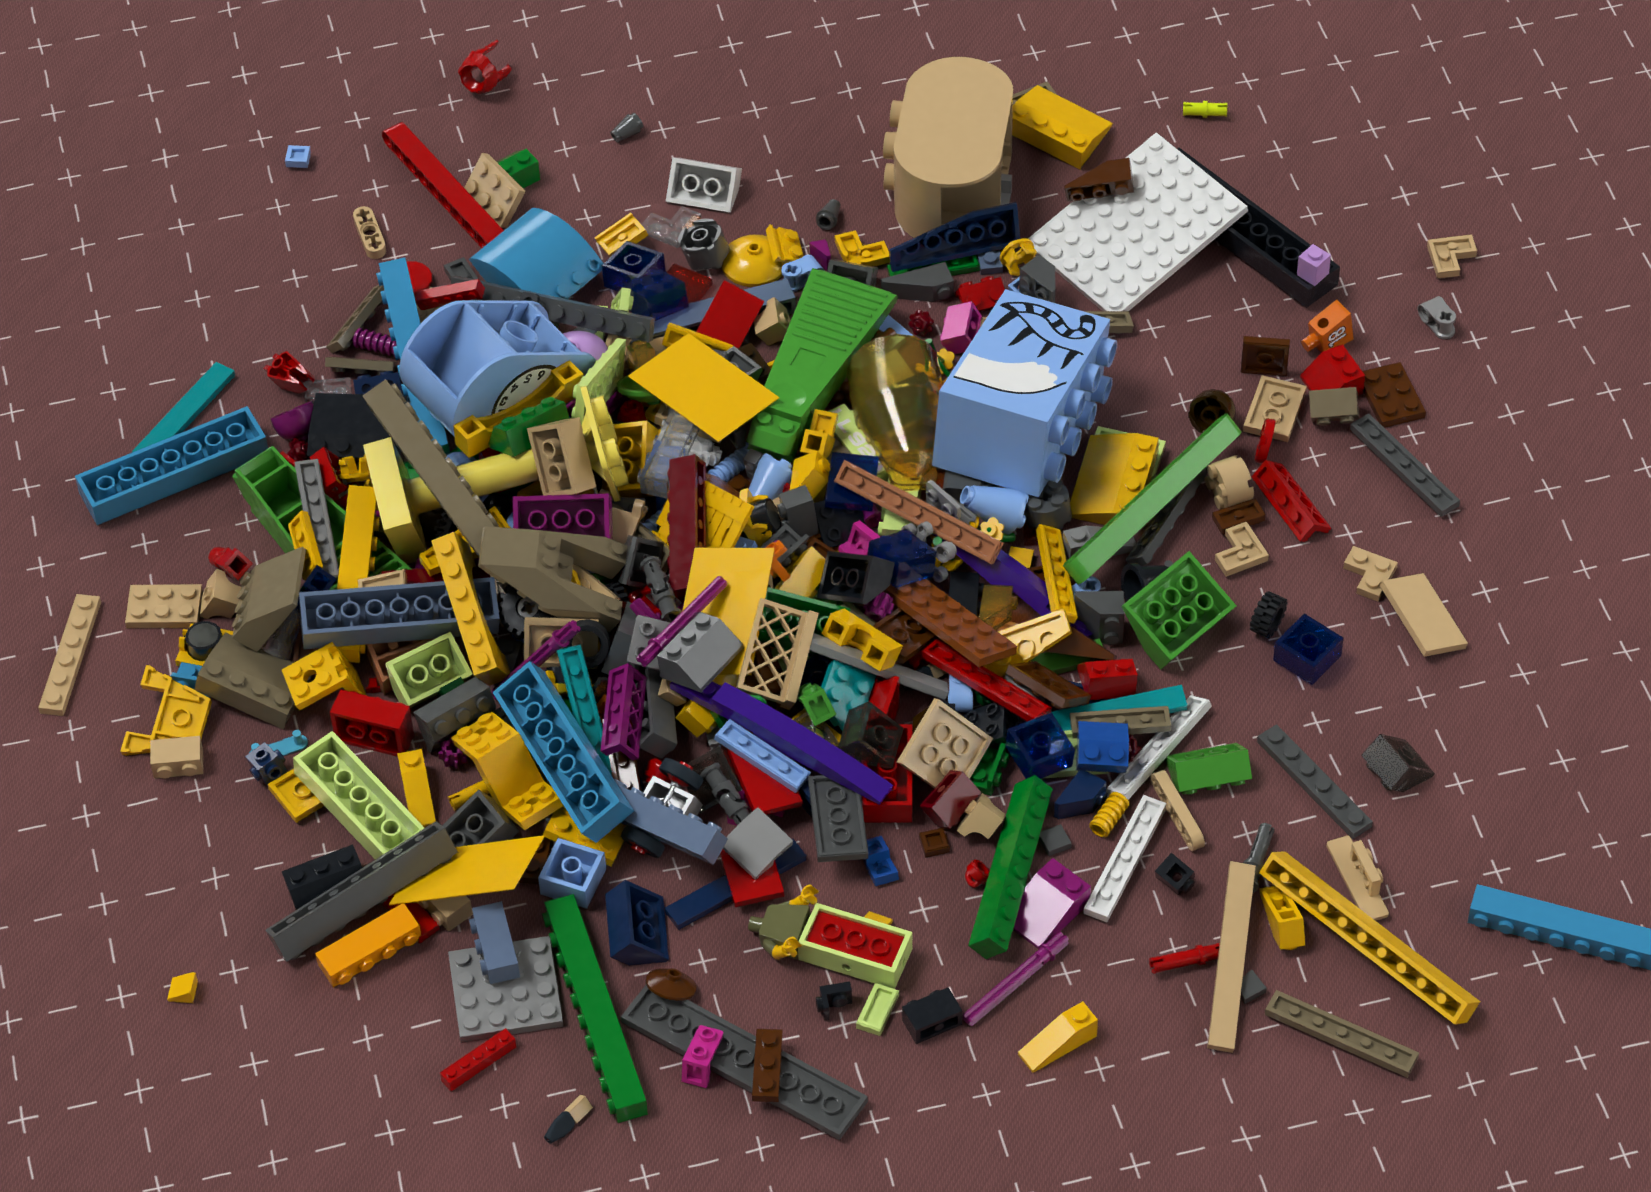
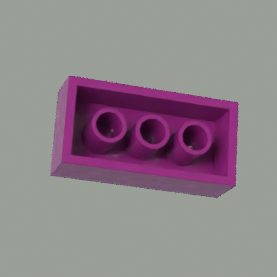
(565, 513)

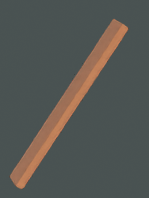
(918, 511)

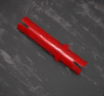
(1198, 955)

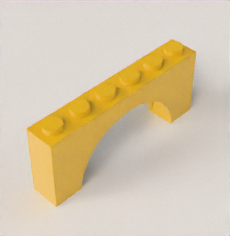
(456, 568)

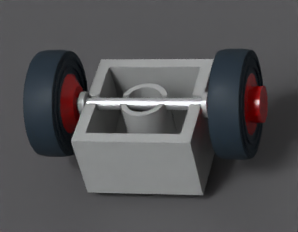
(681, 775)

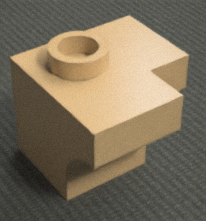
(772, 322)
(219, 596)
(981, 817)

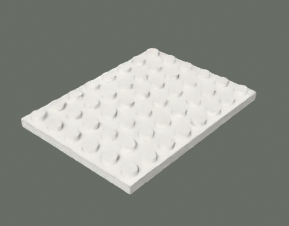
(1133, 242)

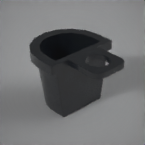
(1137, 577)

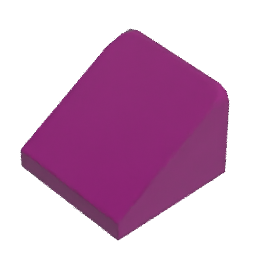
(821, 252)

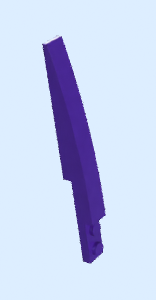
(1010, 572)
(789, 738)

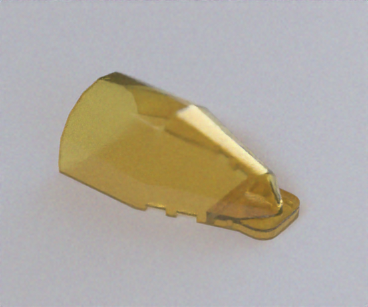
(896, 404)

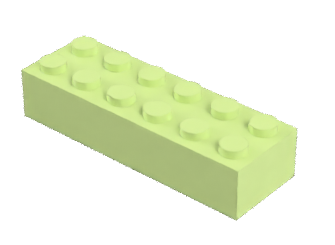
(355, 795)

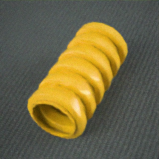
(1109, 814)

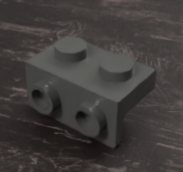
(792, 541)

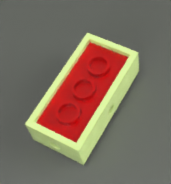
(855, 945)

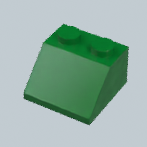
(521, 167)

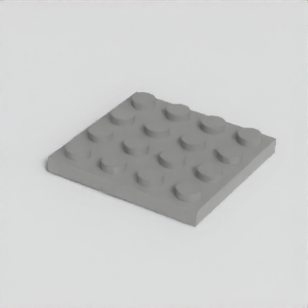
(514, 1004)

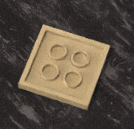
(943, 744)

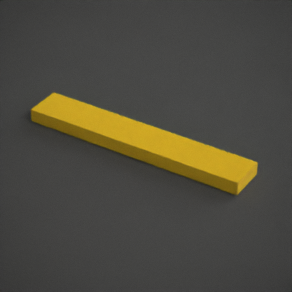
(1056, 576)

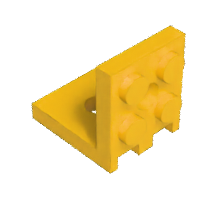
(332, 673)

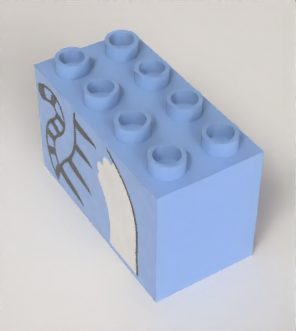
(1023, 393)

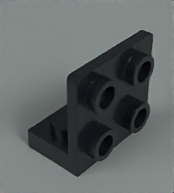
(835, 523)
(994, 721)

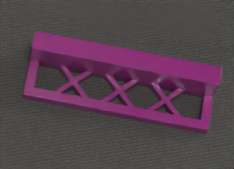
(619, 709)

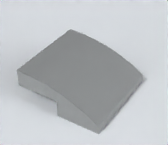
(757, 843)

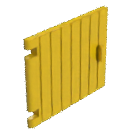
(724, 518)

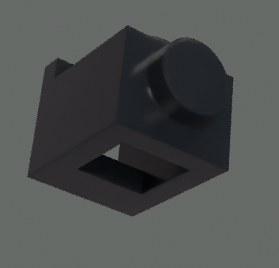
(1174, 866)

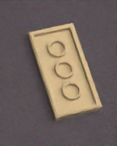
(1423, 614)

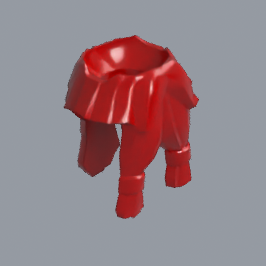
(491, 76)

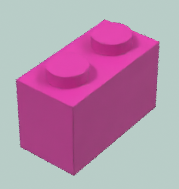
(960, 327)

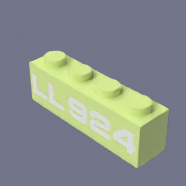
(854, 438)

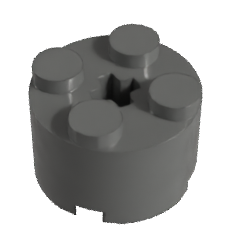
(704, 244)
(1050, 508)

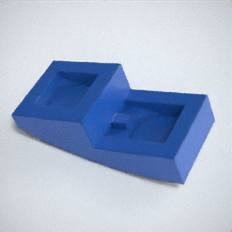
(879, 862)

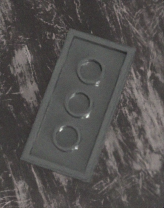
(837, 821)

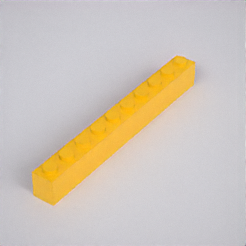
(804, 578)
(1370, 937)

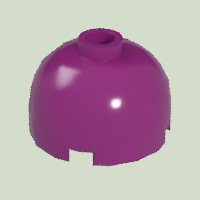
(294, 422)

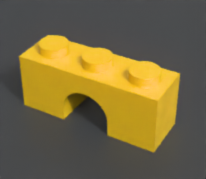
(848, 629)

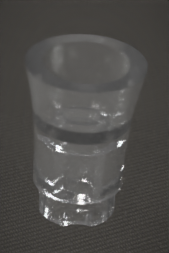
(283, 639)

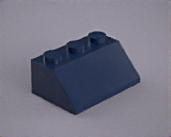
(636, 925)

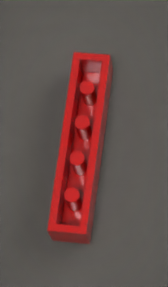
(446, 294)
(478, 1059)

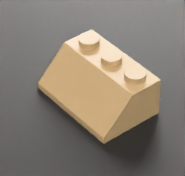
(561, 457)

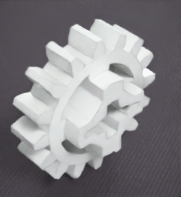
(706, 451)

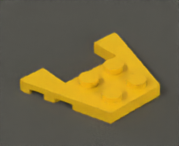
(180, 714)

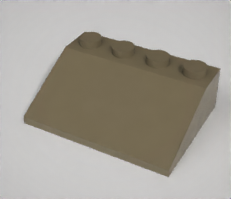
(267, 598)
(247, 681)

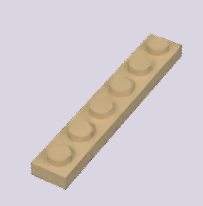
(69, 655)

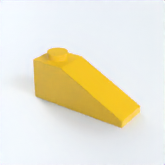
(416, 786)
(1283, 918)
(1060, 1037)

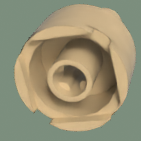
(1229, 482)

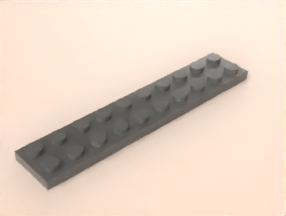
(802, 1089)

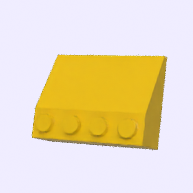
(1058, 126)
(1112, 474)

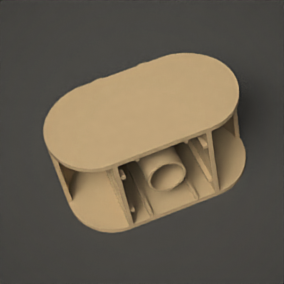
(948, 142)

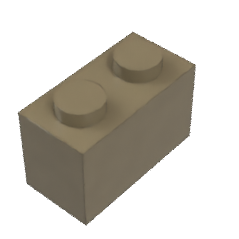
(1334, 405)

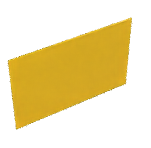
(703, 387)
(736, 605)
(473, 871)

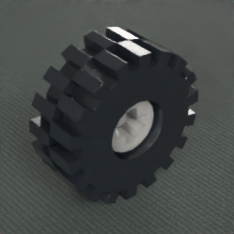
(512, 612)

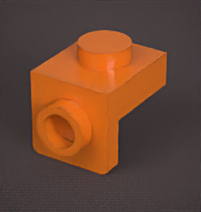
(776, 568)

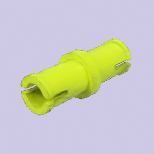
(1205, 109)

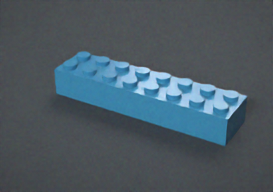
(171, 465)
(563, 752)

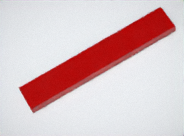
(984, 681)

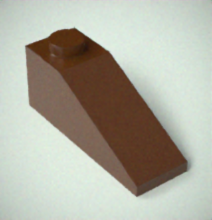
(1081, 645)

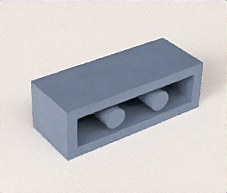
(494, 943)

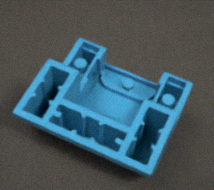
(539, 256)

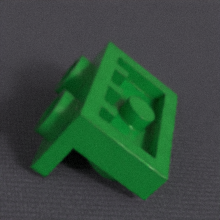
(987, 772)

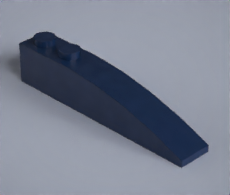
(962, 237)

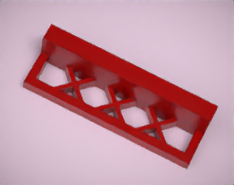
(1289, 500)

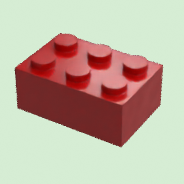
(372, 723)

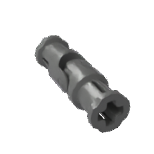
(660, 588)
(731, 802)

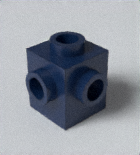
(266, 763)

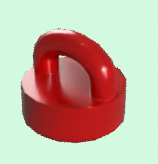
(977, 871)

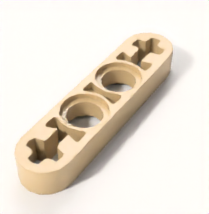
(1178, 810)

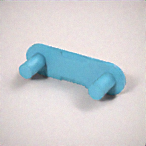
(288, 745)

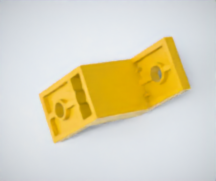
(507, 770)

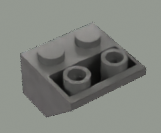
(1038, 279)

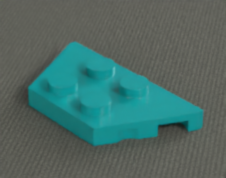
(846, 689)

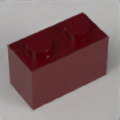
(950, 799)

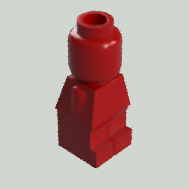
(230, 561)

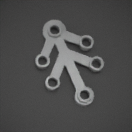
(945, 550)

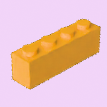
(368, 945)

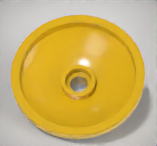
(751, 262)

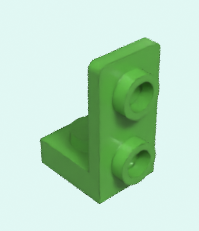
(815, 703)

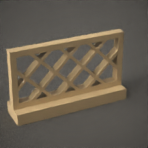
(796, 661)

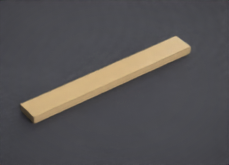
(1231, 957)

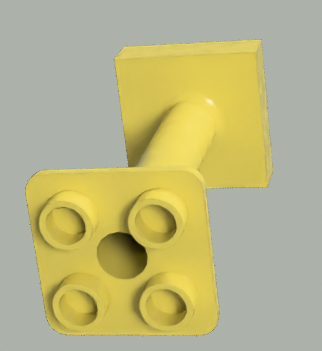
(403, 498)

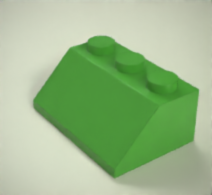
(1209, 768)

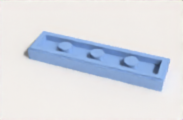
(762, 756)

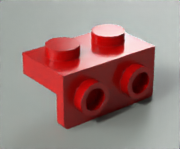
(982, 294)

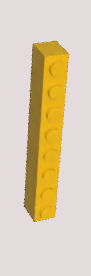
(357, 547)

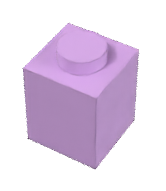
(1313, 265)

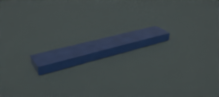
(718, 892)

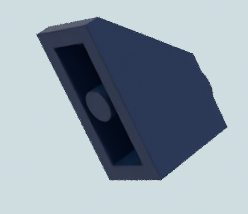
(1081, 796)

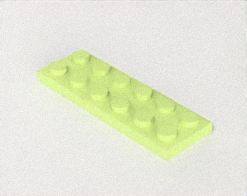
(602, 377)

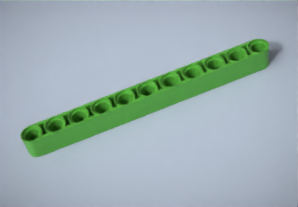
(1152, 499)

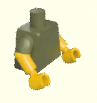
(784, 924)

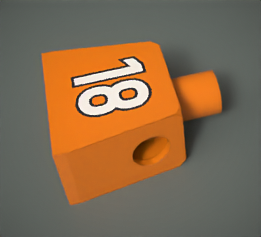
(1329, 328)

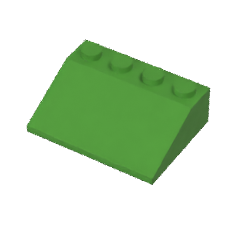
(1176, 609)

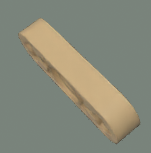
(367, 240)

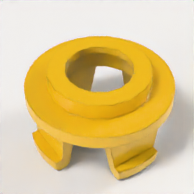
(1012, 260)
(351, 473)

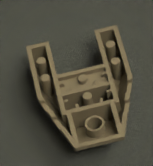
(542, 567)

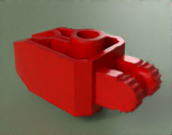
(288, 373)

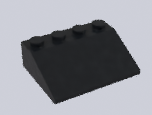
(344, 425)

